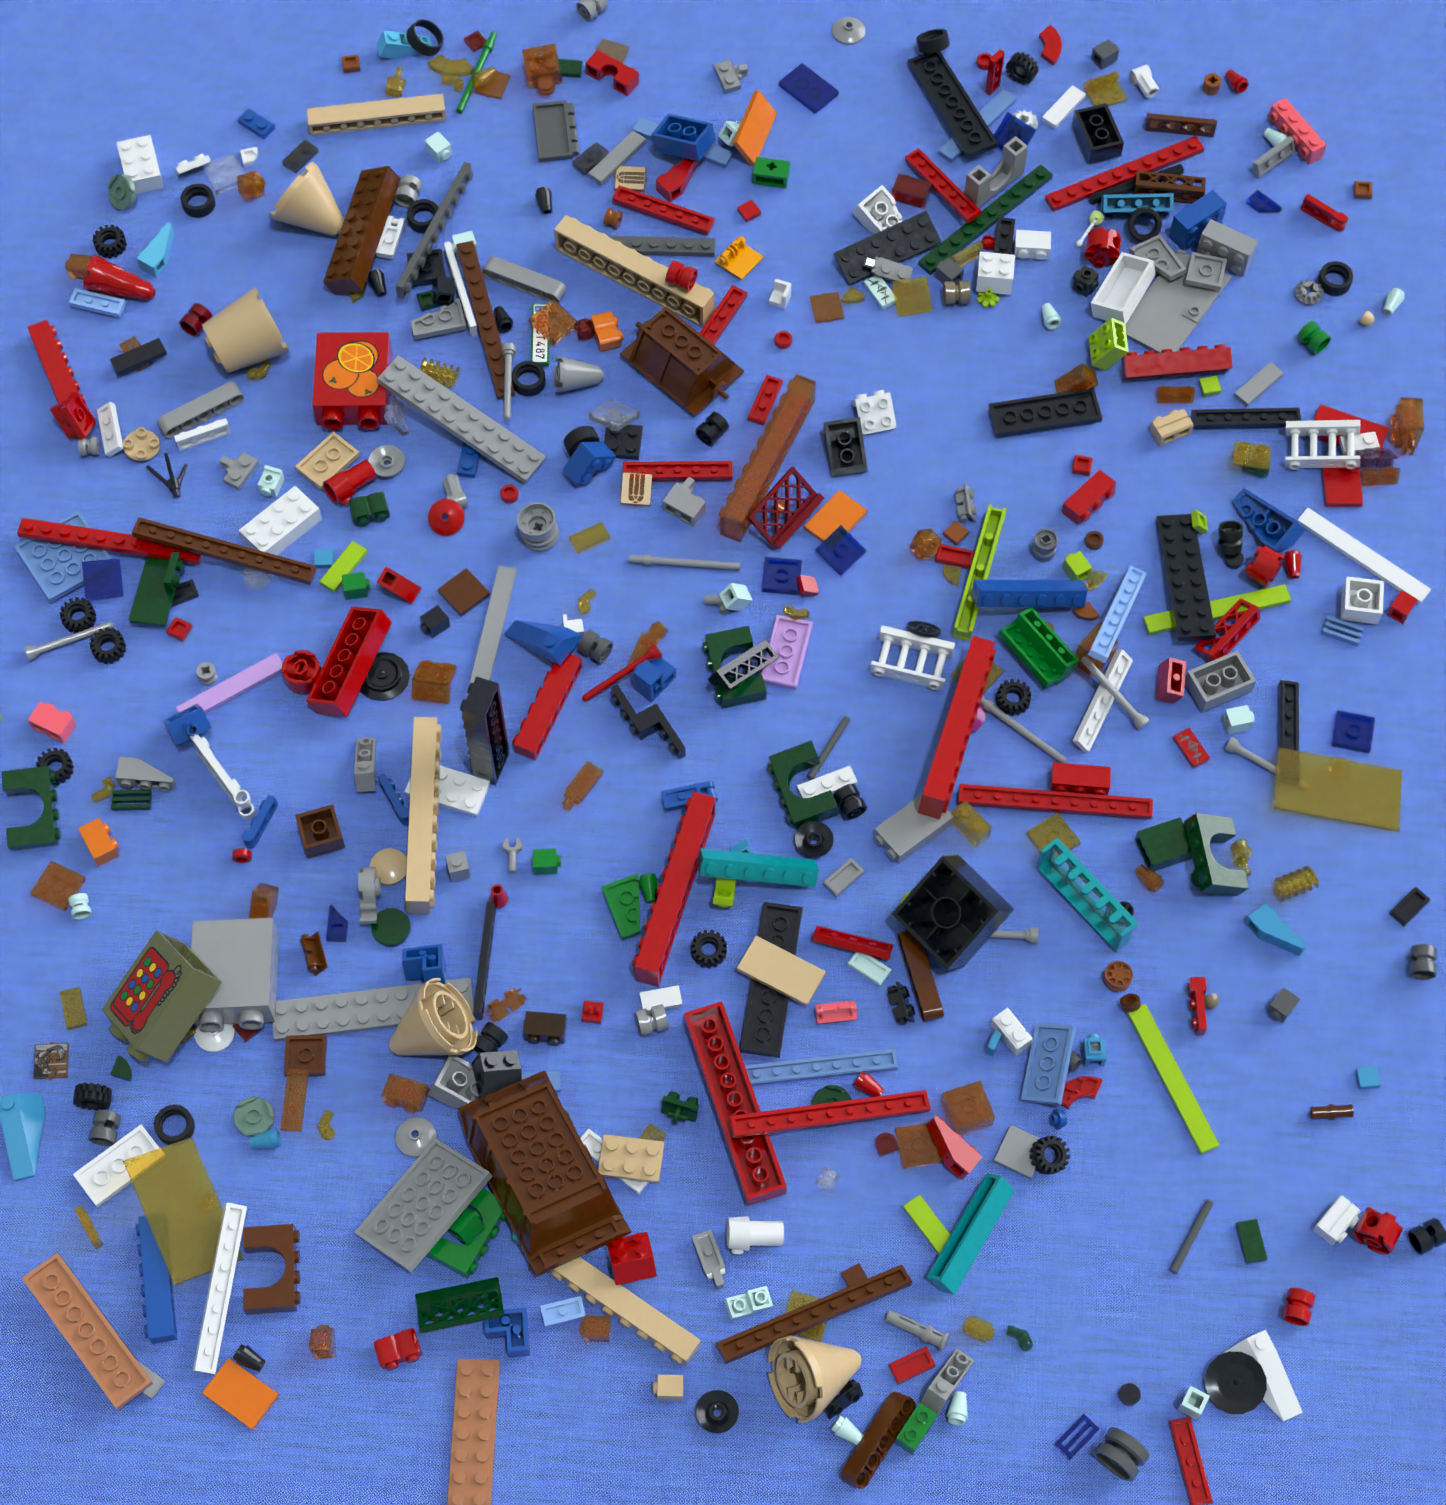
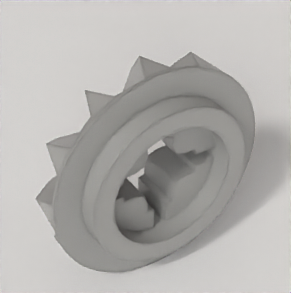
(1313, 297)

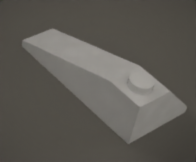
(454, 1083)

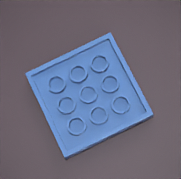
(58, 565)

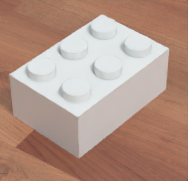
(140, 163)

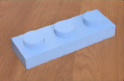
(97, 303)

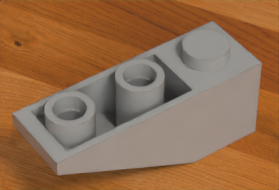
(365, 765)
(137, 773)
(947, 1381)

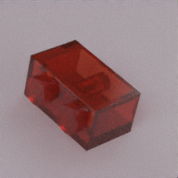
(911, 191)

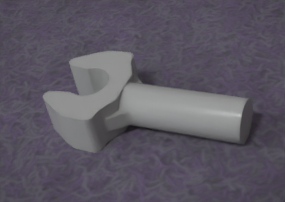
(512, 851)

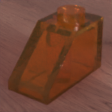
(1078, 378)
(263, 901)
(323, 1342)

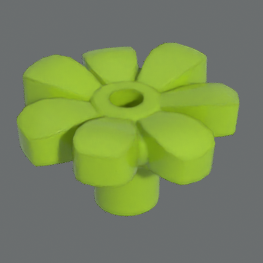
(988, 298)

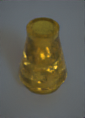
(483, 77)

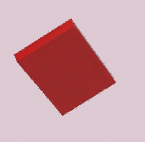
(1342, 487)

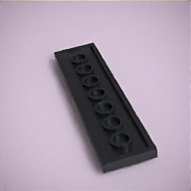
(953, 104)
(1185, 578)
(765, 1006)

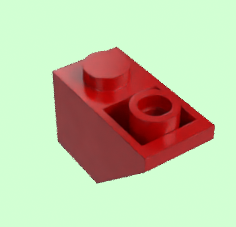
(399, 585)

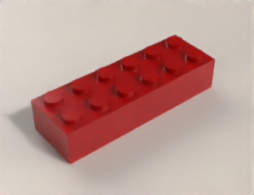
(349, 661)

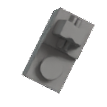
(683, 504)

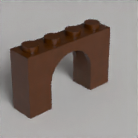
(283, 1294)

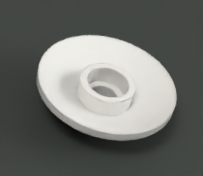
(215, 1041)

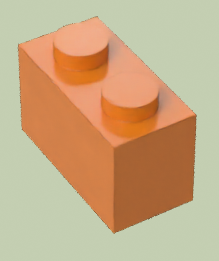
(98, 841)

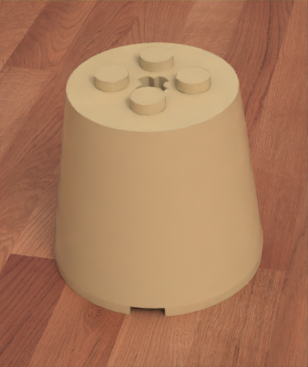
(244, 333)

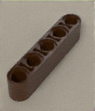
(920, 977)
(877, 1440)

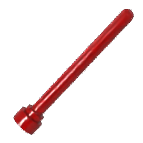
(652, 653)

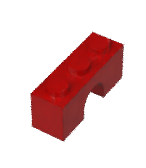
(602, 65)

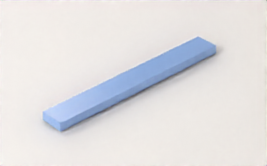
(1117, 614)

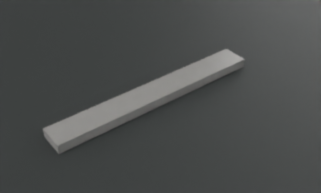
(494, 623)

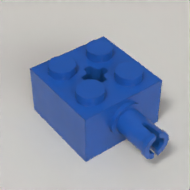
(187, 723)

